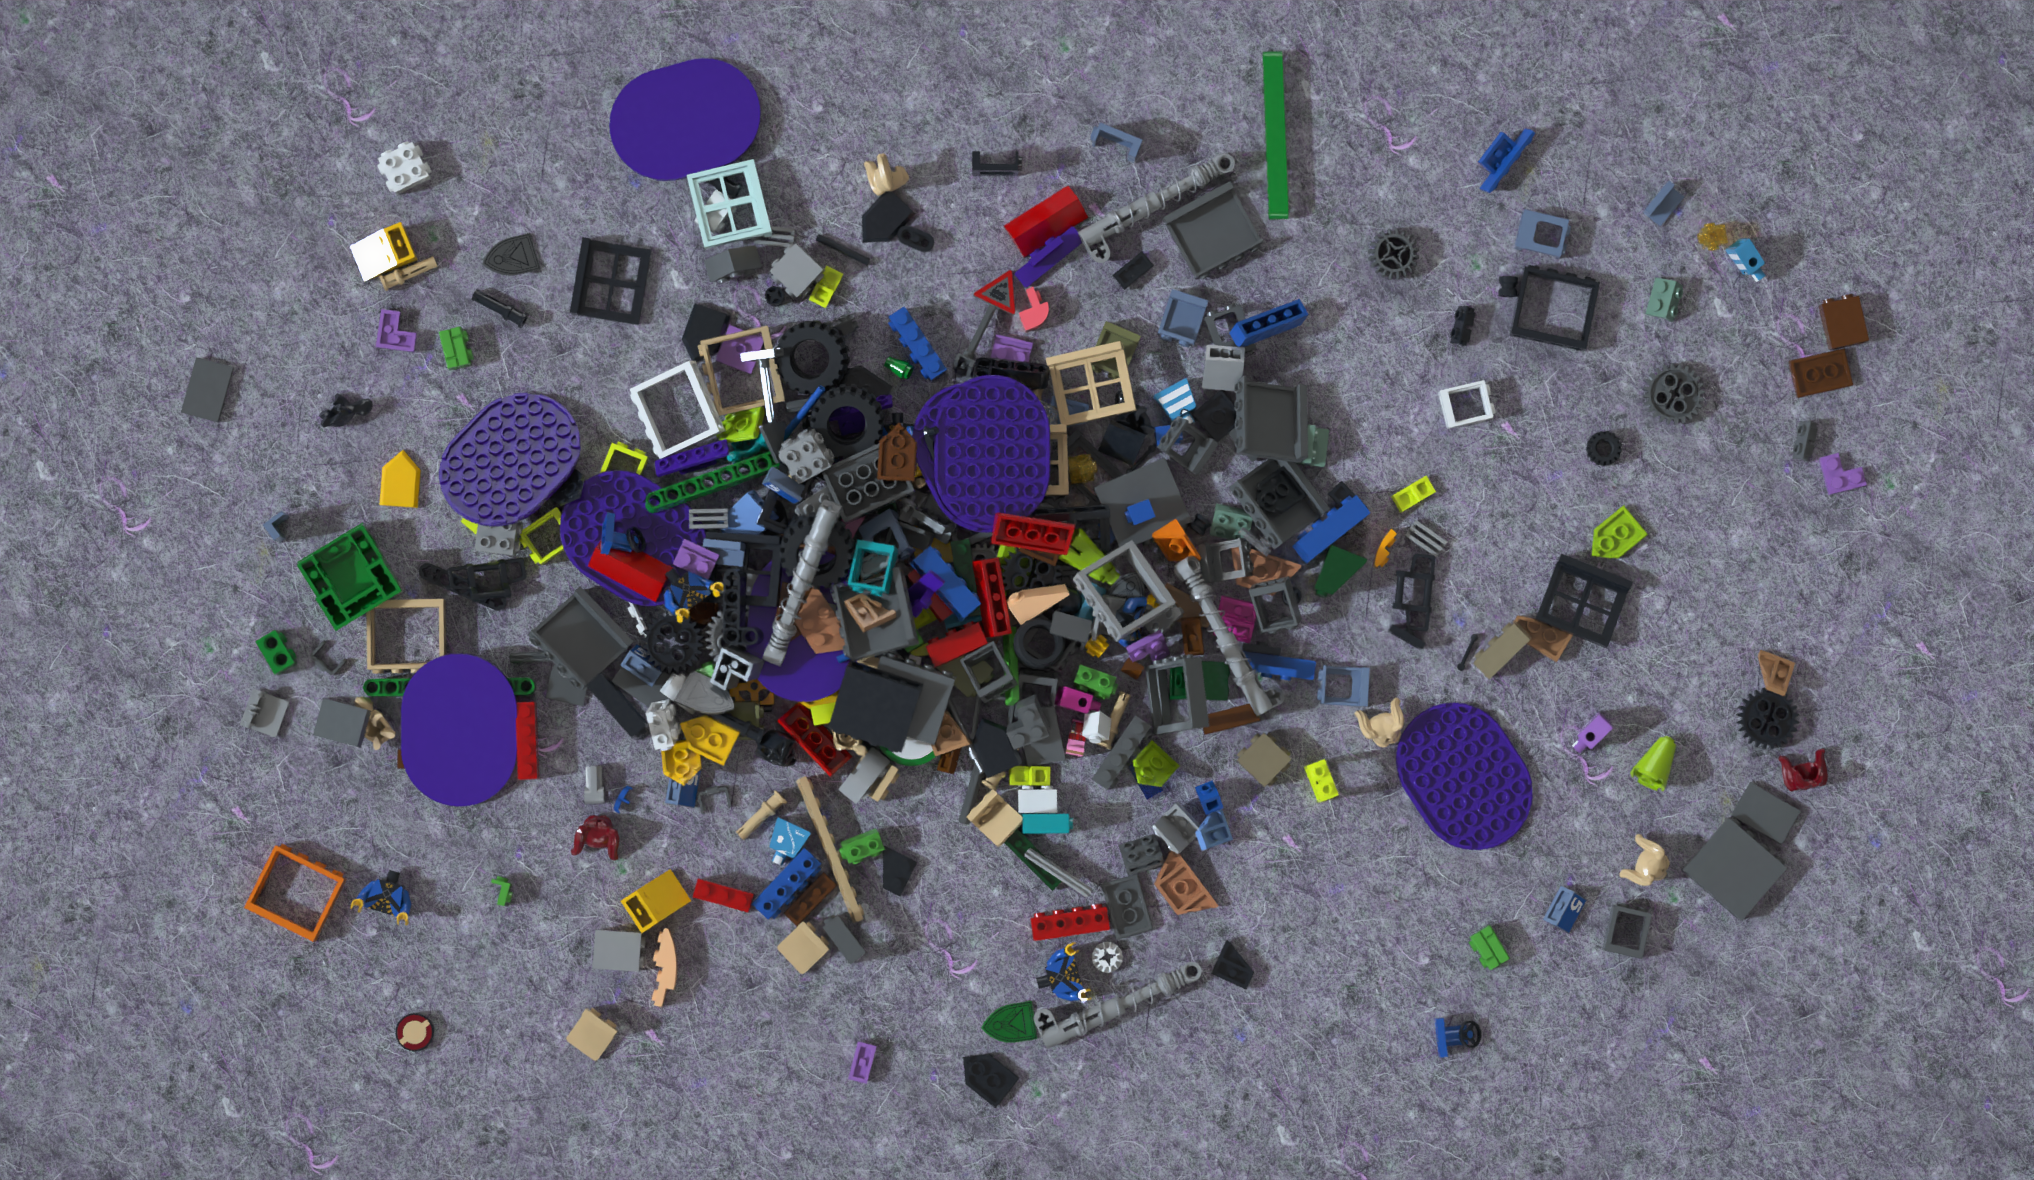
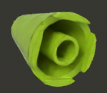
(1656, 764)

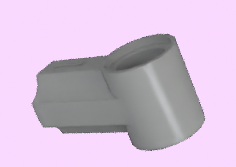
(594, 791)

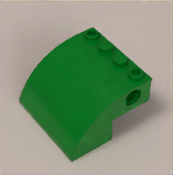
(349, 576)

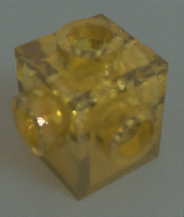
(1717, 232)
(1081, 468)

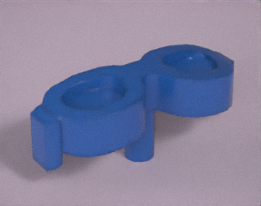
(621, 798)

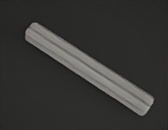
(1058, 872)

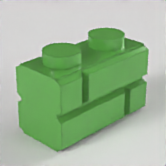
(455, 348)
(1489, 948)

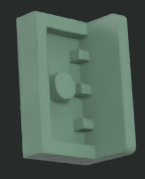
(1664, 299)

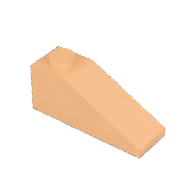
(1032, 602)

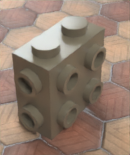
(1264, 759)

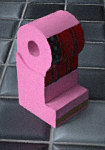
(1076, 741)

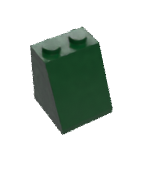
(1336, 570)
(1215, 682)

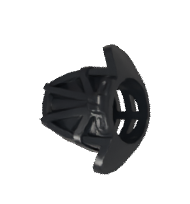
(777, 748)

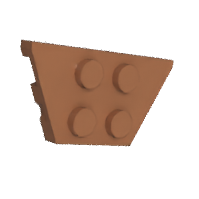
(1265, 568)
(819, 624)
(1182, 887)

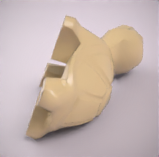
(378, 728)

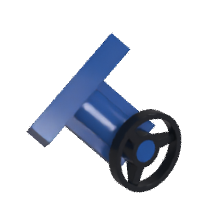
(620, 541)
(1455, 1035)

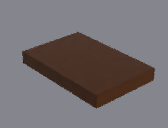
(1820, 373)

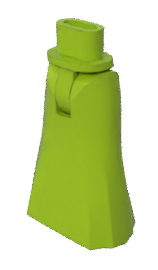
(1083, 553)

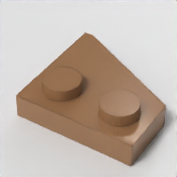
(868, 612)
(1775, 672)

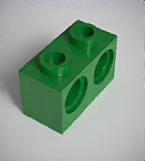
(272, 655)

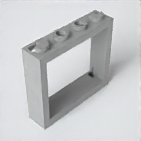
(1146, 574)

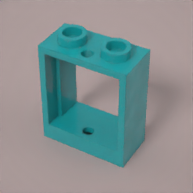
(876, 548)
(1046, 823)

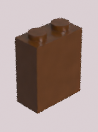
(1843, 322)

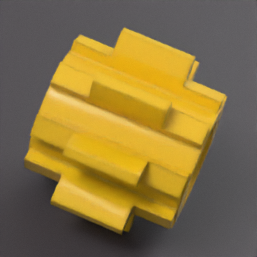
(1097, 647)

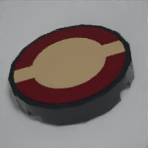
(414, 1032)

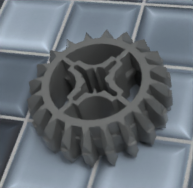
(1397, 262)

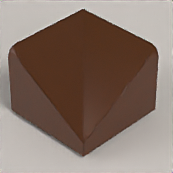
(1132, 669)

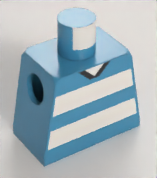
(1741, 253)
(1177, 401)

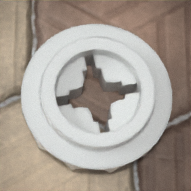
(1102, 965)

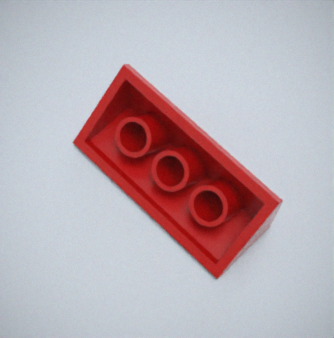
(1046, 220)
(1032, 533)
(632, 569)
(814, 739)

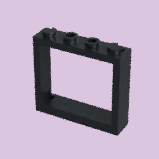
(1569, 278)
(619, 707)

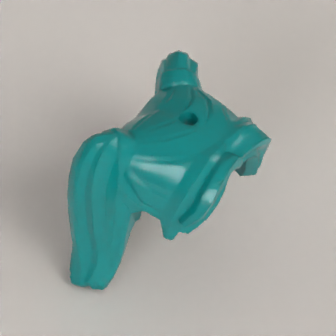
(744, 451)

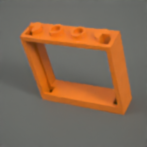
(280, 920)

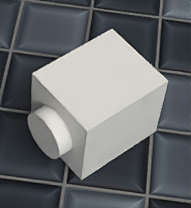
(1096, 727)

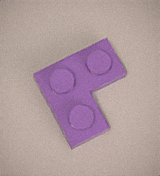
(389, 335)
(1837, 479)
(1152, 644)

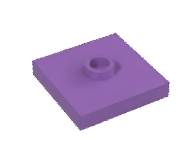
(731, 350)

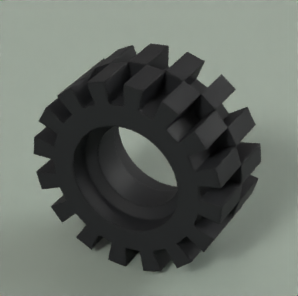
(1615, 448)

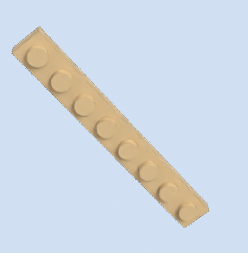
(834, 857)

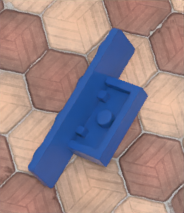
(1501, 156)
(1282, 666)

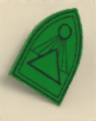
(1011, 1023)

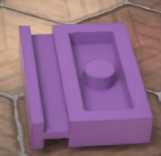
(1011, 349)
(696, 559)

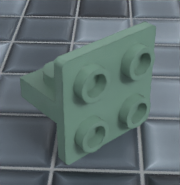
(1316, 446)
(1229, 521)

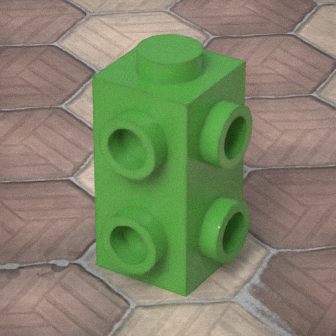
(1095, 682)
(861, 846)

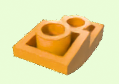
(1381, 554)

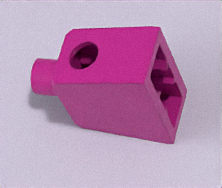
(1069, 698)

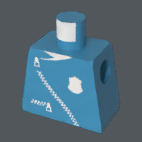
(787, 840)

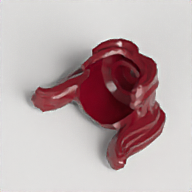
(1805, 775)
(597, 833)

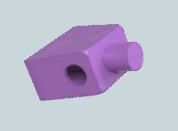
(1599, 726)

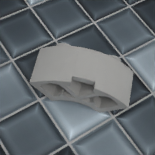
(864, 775)

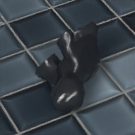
(344, 411)
(1135, 420)

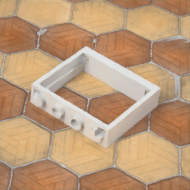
(704, 400)

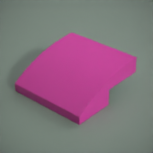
(1239, 615)

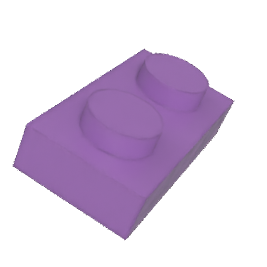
(862, 1062)

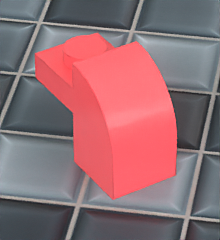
(1035, 316)

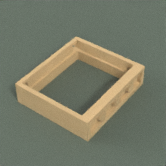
(712, 385)
(407, 603)

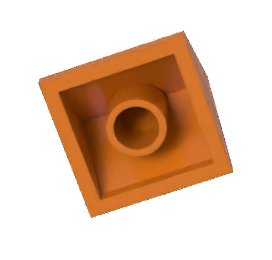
(1174, 542)

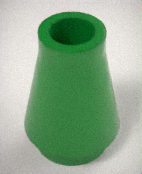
(901, 368)

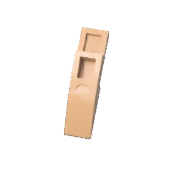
(666, 958)

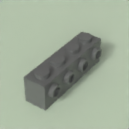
(1121, 752)

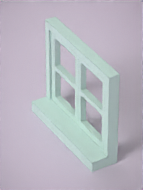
(755, 197)

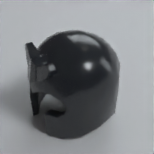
(1071, 603)

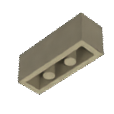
(1501, 649)

